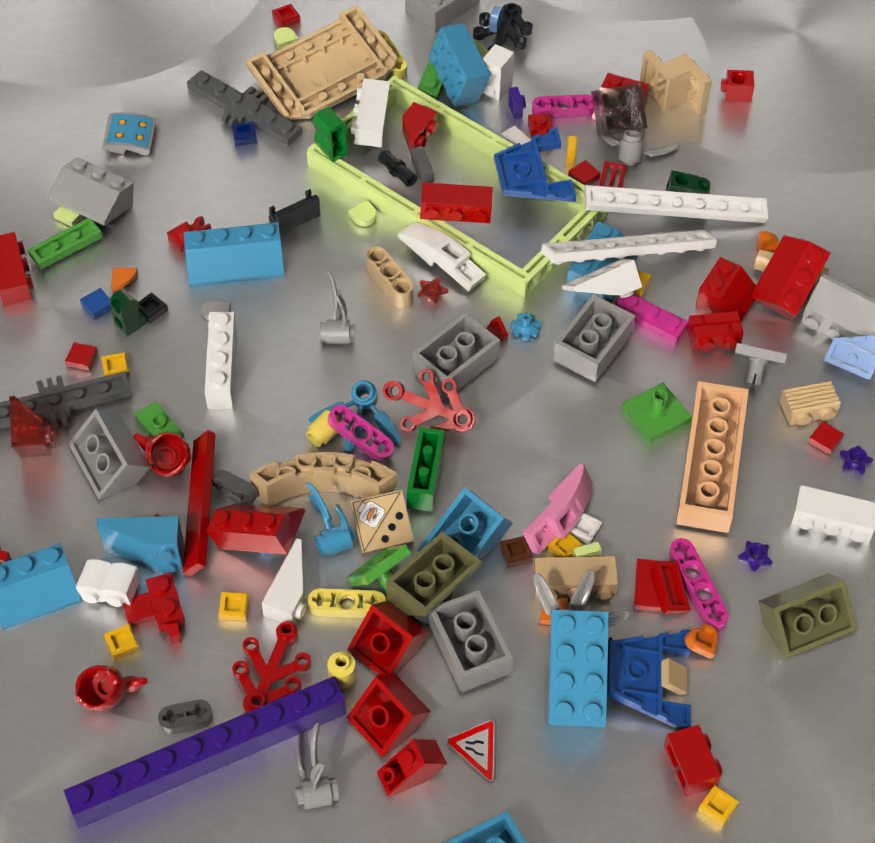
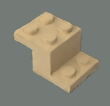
(676, 82)

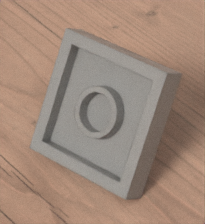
(759, 358)

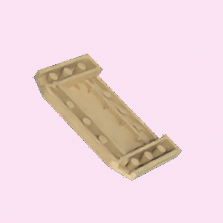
(323, 66)

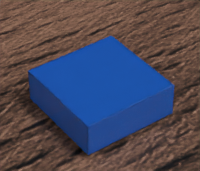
(96, 303)

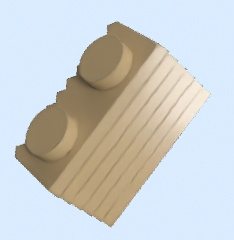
(810, 403)

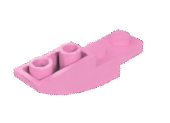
(563, 512)

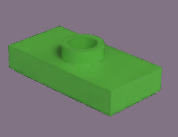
(156, 420)

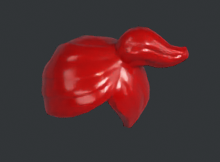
(165, 452)
(104, 687)

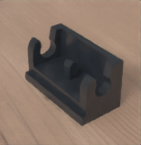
(296, 213)

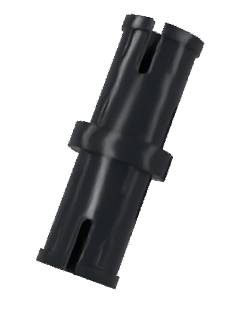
(397, 168)

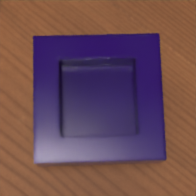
(516, 102)

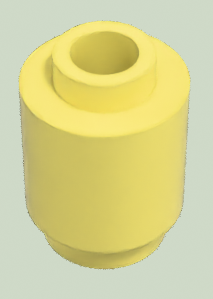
(319, 431)
(343, 668)

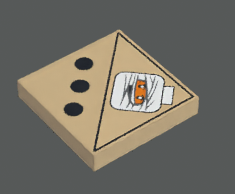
(381, 521)

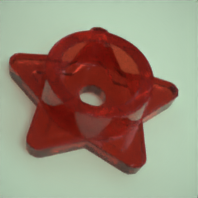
(432, 296)

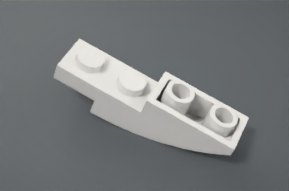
(442, 250)

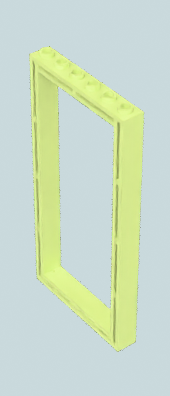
(406, 212)

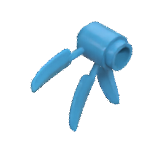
(380, 418)
(334, 538)

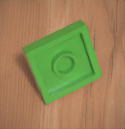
(656, 412)
(379, 566)

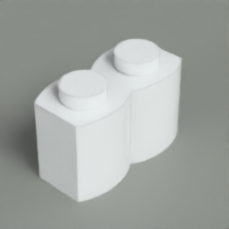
(108, 582)

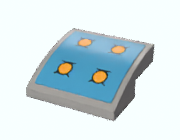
(129, 132)

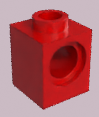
(738, 85)

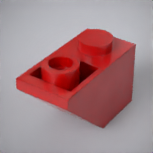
(419, 125)
(411, 766)

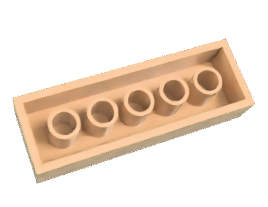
(713, 457)

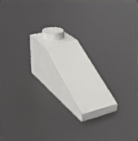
(613, 279)
(286, 595)

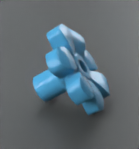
(526, 326)

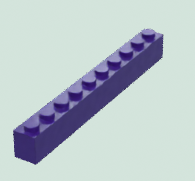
(204, 752)

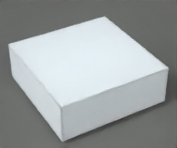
(586, 528)

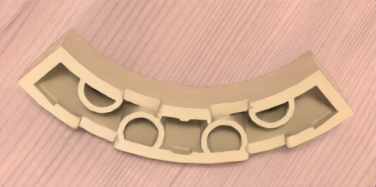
(326, 472)

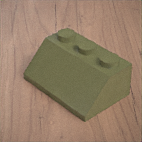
(430, 576)
(808, 614)

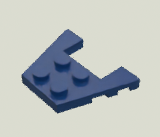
(523, 173)
(636, 676)

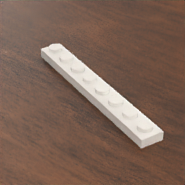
(675, 204)
(628, 246)

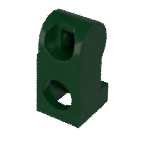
(687, 183)
(125, 312)

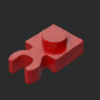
(539, 124)
(176, 235)

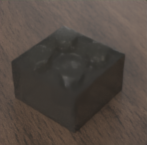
(619, 109)

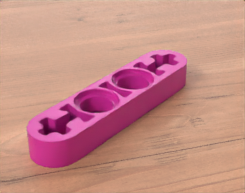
(698, 584)

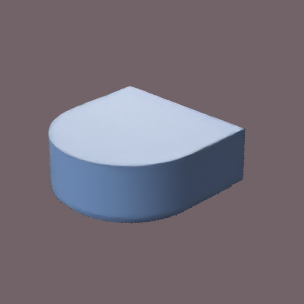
(496, 18)

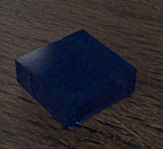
(244, 133)

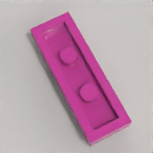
(654, 317)

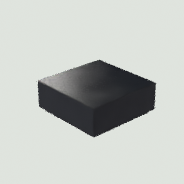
(152, 307)

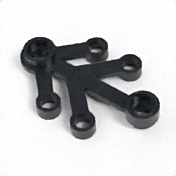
(512, 14)

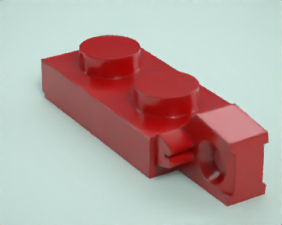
(166, 605)

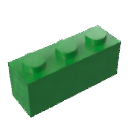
(425, 469)

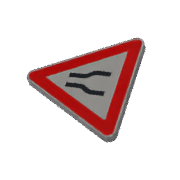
(478, 747)

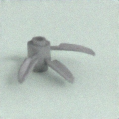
(632, 145)
(336, 330)
(578, 599)
(317, 790)

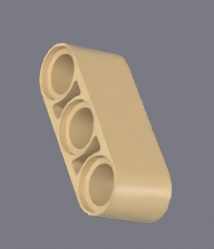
(389, 277)

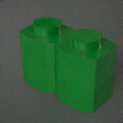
(330, 134)

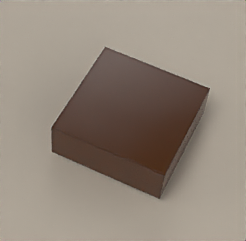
(516, 552)

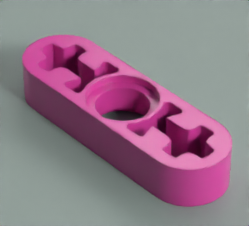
(570, 100)
(371, 431)

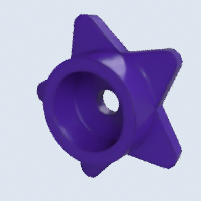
(855, 453)
(758, 549)

